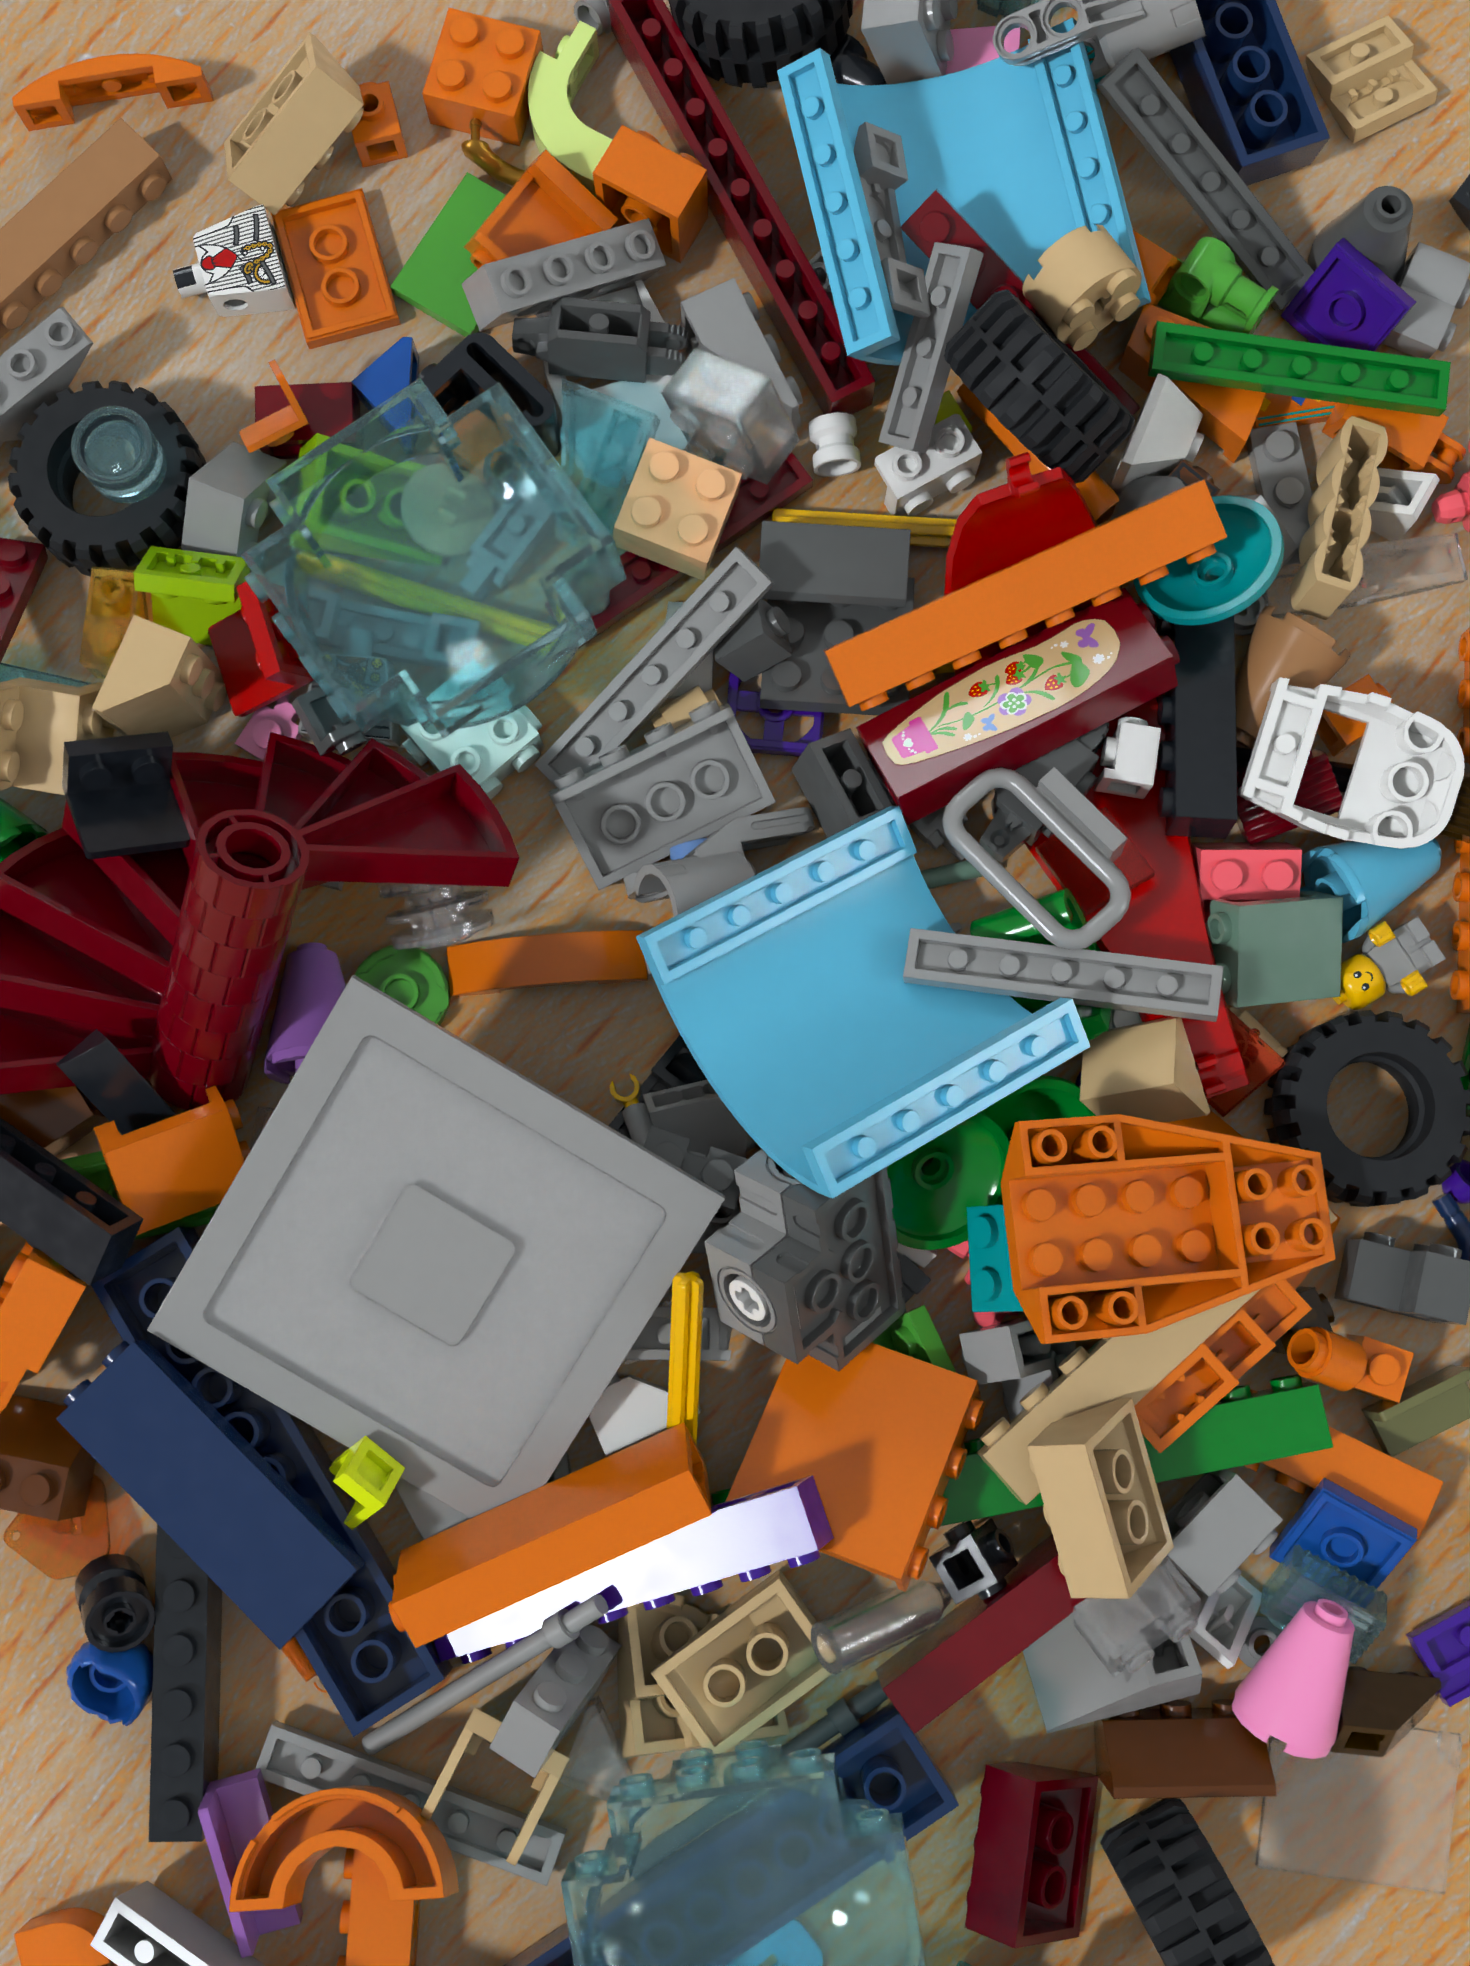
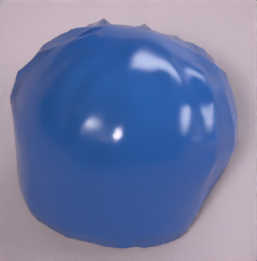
(111, 1684)

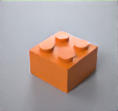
(482, 74)
(649, 181)

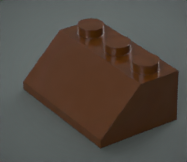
(41, 1462)
(1181, 1754)

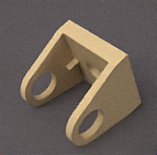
(484, 1727)

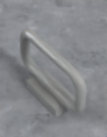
(1073, 822)

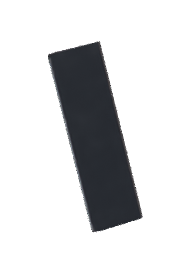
(113, 1084)

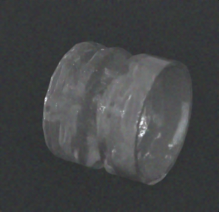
(436, 914)

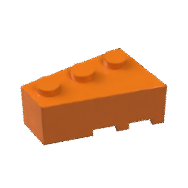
(1225, 410)

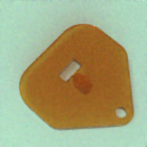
(52, 1543)

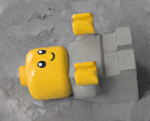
(1388, 963)

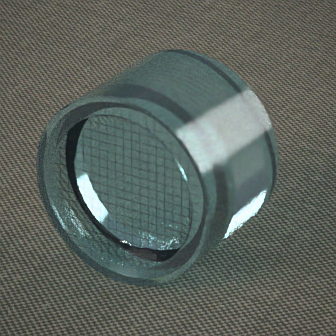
(119, 454)

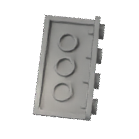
(661, 793)

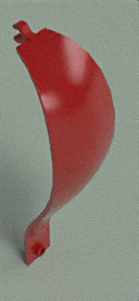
(1167, 910)

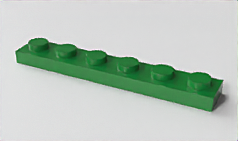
(1299, 369)

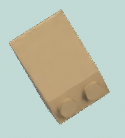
(743, 1665)

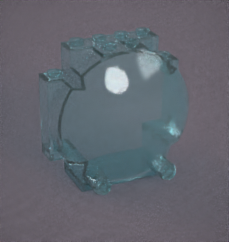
(433, 563)
(745, 1867)

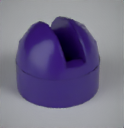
(1459, 1182)

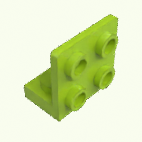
(190, 588)

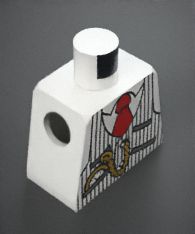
(238, 267)

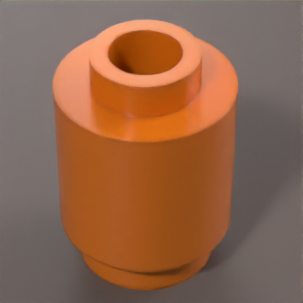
(1327, 1358)

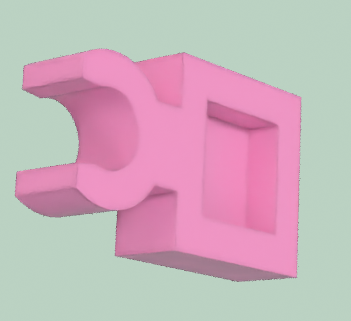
(267, 720)

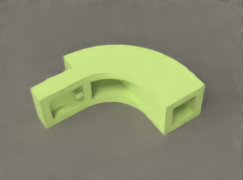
(550, 98)

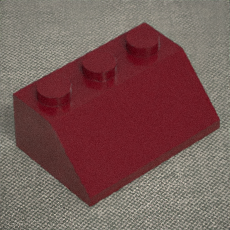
(1031, 1853)

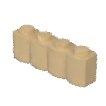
(1339, 518)

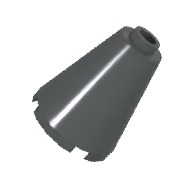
(1375, 227)

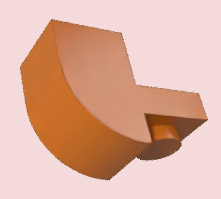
(61, 1939)

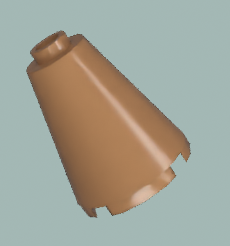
(1284, 650)

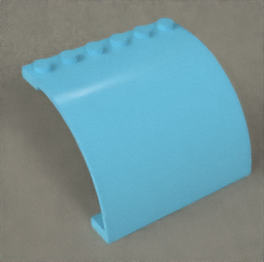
(1000, 141)
(806, 1014)

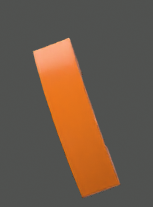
(51, 98)
(545, 961)

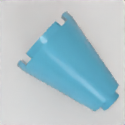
(1368, 878)

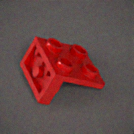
(255, 655)

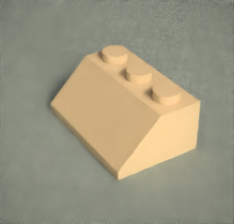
(292, 126)
(159, 683)
(1101, 1500)

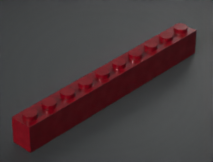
(742, 204)

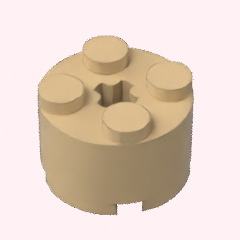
(1083, 286)

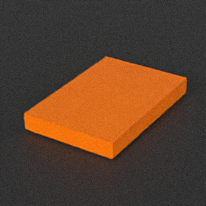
(335, 268)

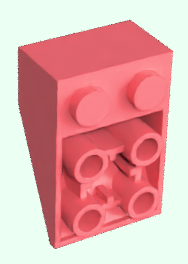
(1247, 871)

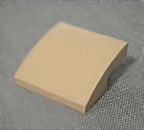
(1370, 79)

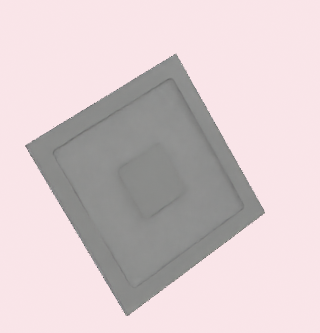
(433, 1256)

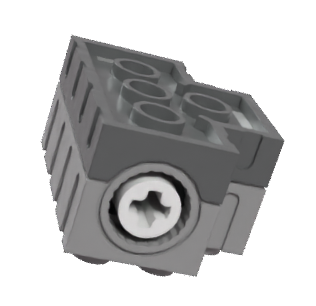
(807, 1267)

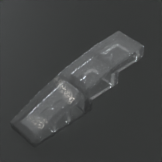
(1389, 572)

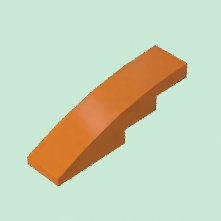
(1218, 1364)

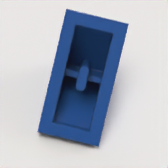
(388, 374)

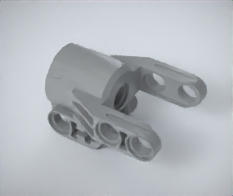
(1106, 26)
(717, 861)

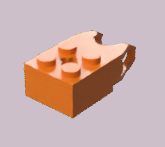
(33, 1311)

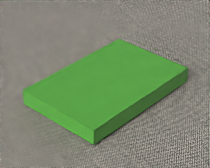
(441, 263)

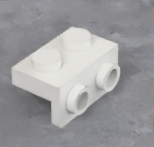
(918, 478)

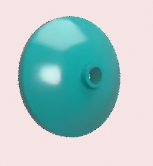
(1229, 578)

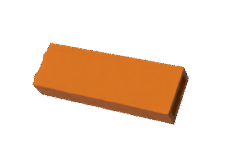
(550, 1535)

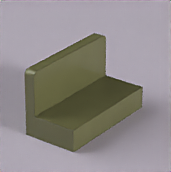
(1423, 1410)

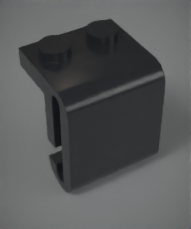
(480, 364)

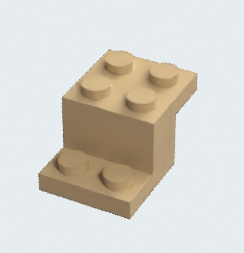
(35, 725)

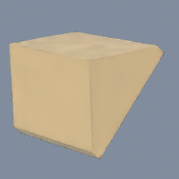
(1143, 1073)

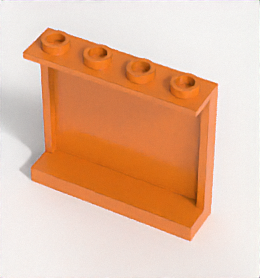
(878, 1447)

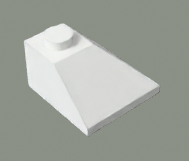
(1160, 436)

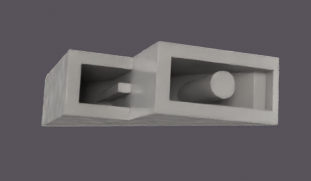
(38, 369)

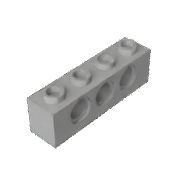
(571, 269)

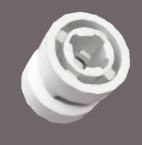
(834, 444)

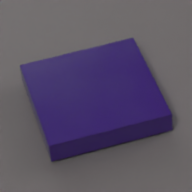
(1348, 302)

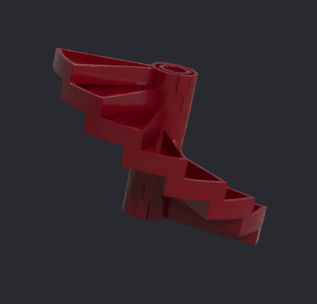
(187, 942)

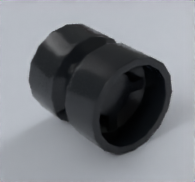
(114, 1603)

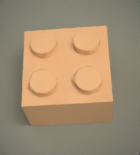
(676, 508)

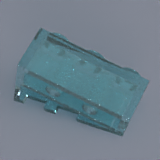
(602, 446)

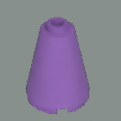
(305, 1000)

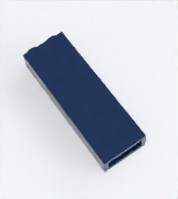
(209, 1490)

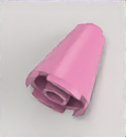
(1300, 1682)

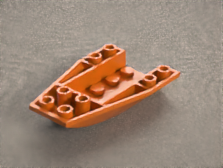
(1152, 1222)

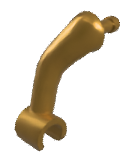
(482, 155)

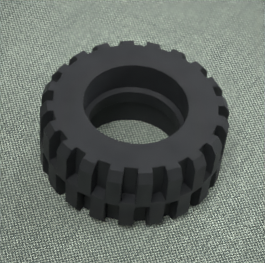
(757, 37)
(1038, 387)
(49, 473)
(1431, 1091)
(1182, 1890)

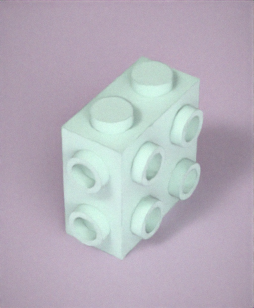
(484, 751)

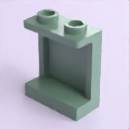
(1278, 948)

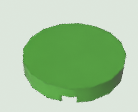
(409, 978)

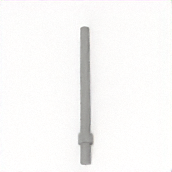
(555, 1632)

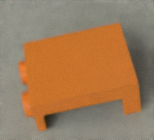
(538, 212)
(176, 1162)

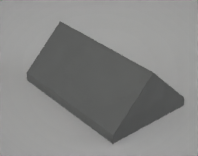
(835, 563)

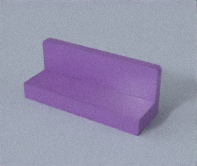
(230, 1817)

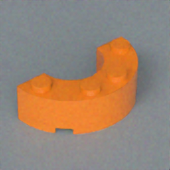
(358, 1817)

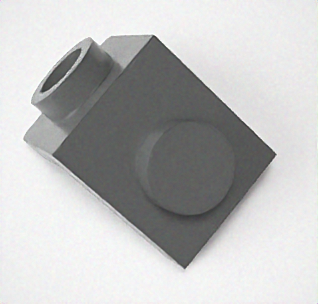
(325, 726)

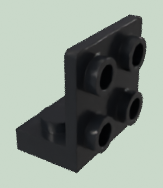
(123, 795)

